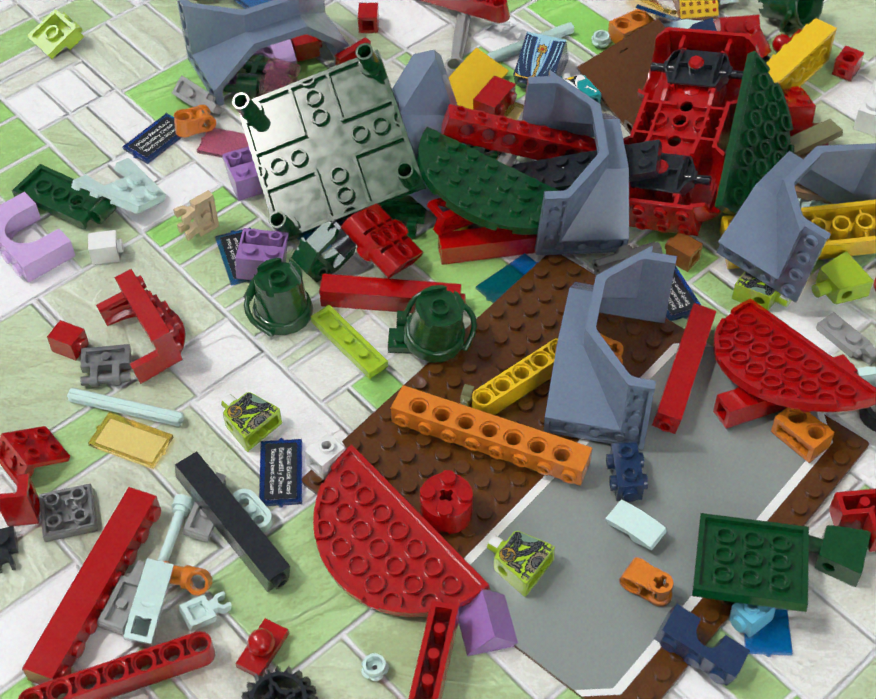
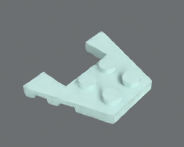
(133, 192)

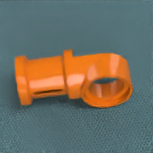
(184, 578)

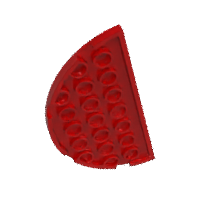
(783, 365)
(383, 546)

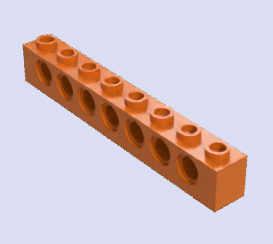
(448, 419)

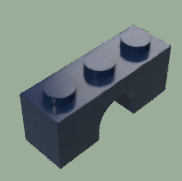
(679, 636)

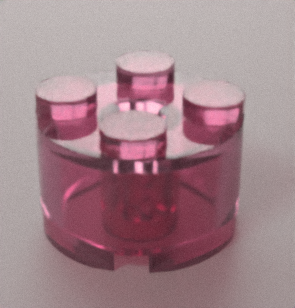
(278, 74)

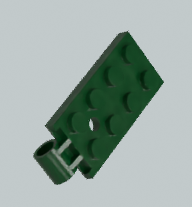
(54, 195)

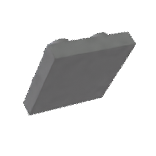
(67, 512)

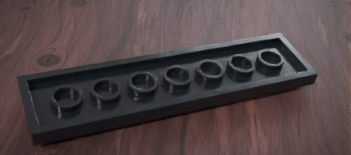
(563, 170)

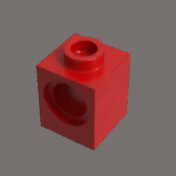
(848, 63)

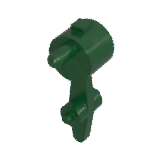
(249, 81)

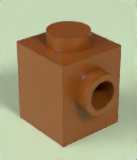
(686, 249)

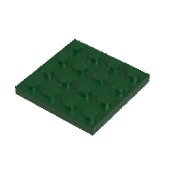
(752, 562)

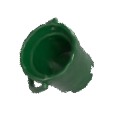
(793, 12)
(280, 298)
(436, 325)

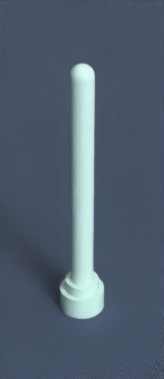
(181, 507)

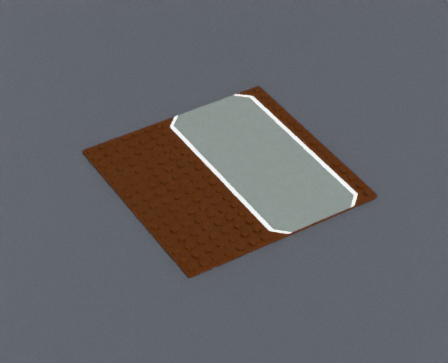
(578, 614)

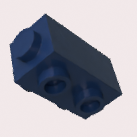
(626, 469)

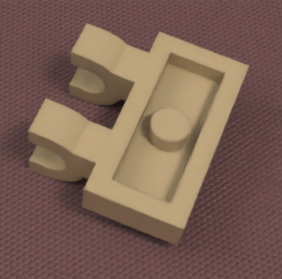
(202, 211)

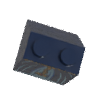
(539, 56)

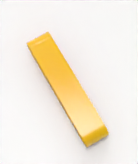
(516, 380)

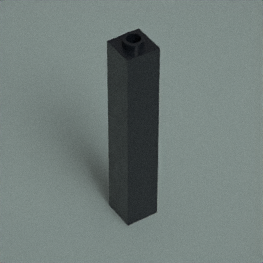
(233, 522)

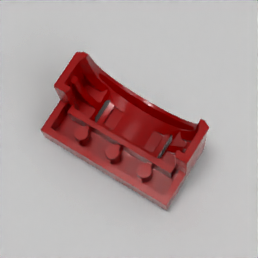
(156, 318)

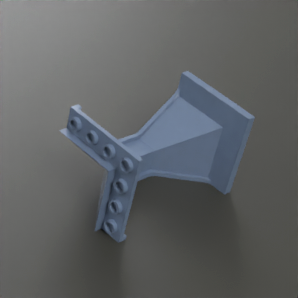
(225, 38)
(595, 208)
(769, 230)
(589, 386)

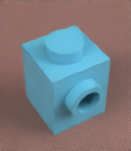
(750, 618)

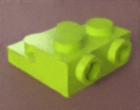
(56, 33)

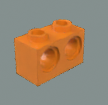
(628, 24)
(802, 433)

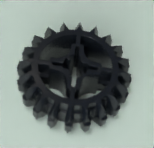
(298, 686)

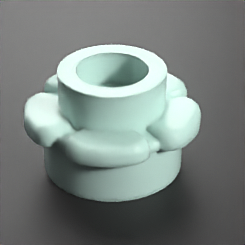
(601, 38)
(374, 660)

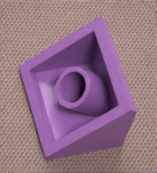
(486, 624)

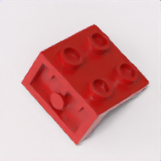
(29, 448)

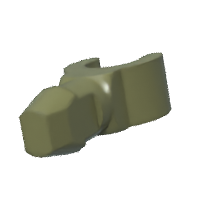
(466, 397)

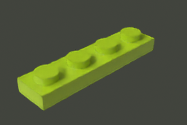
(349, 341)

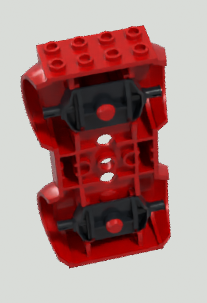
(707, 73)

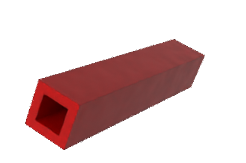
(483, 244)
(374, 292)
(684, 369)
(740, 407)

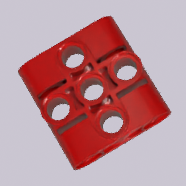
(382, 240)

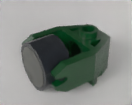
(309, 252)

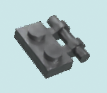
(105, 359)

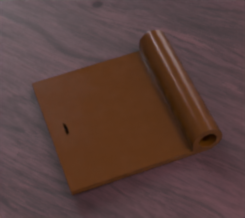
(624, 70)

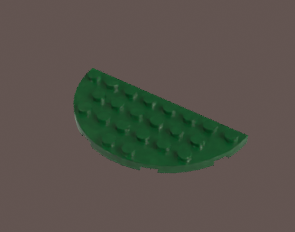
(757, 135)
(480, 185)

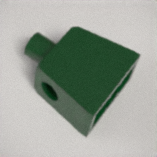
(841, 552)

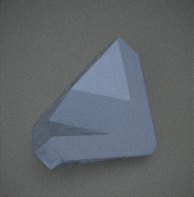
(423, 99)

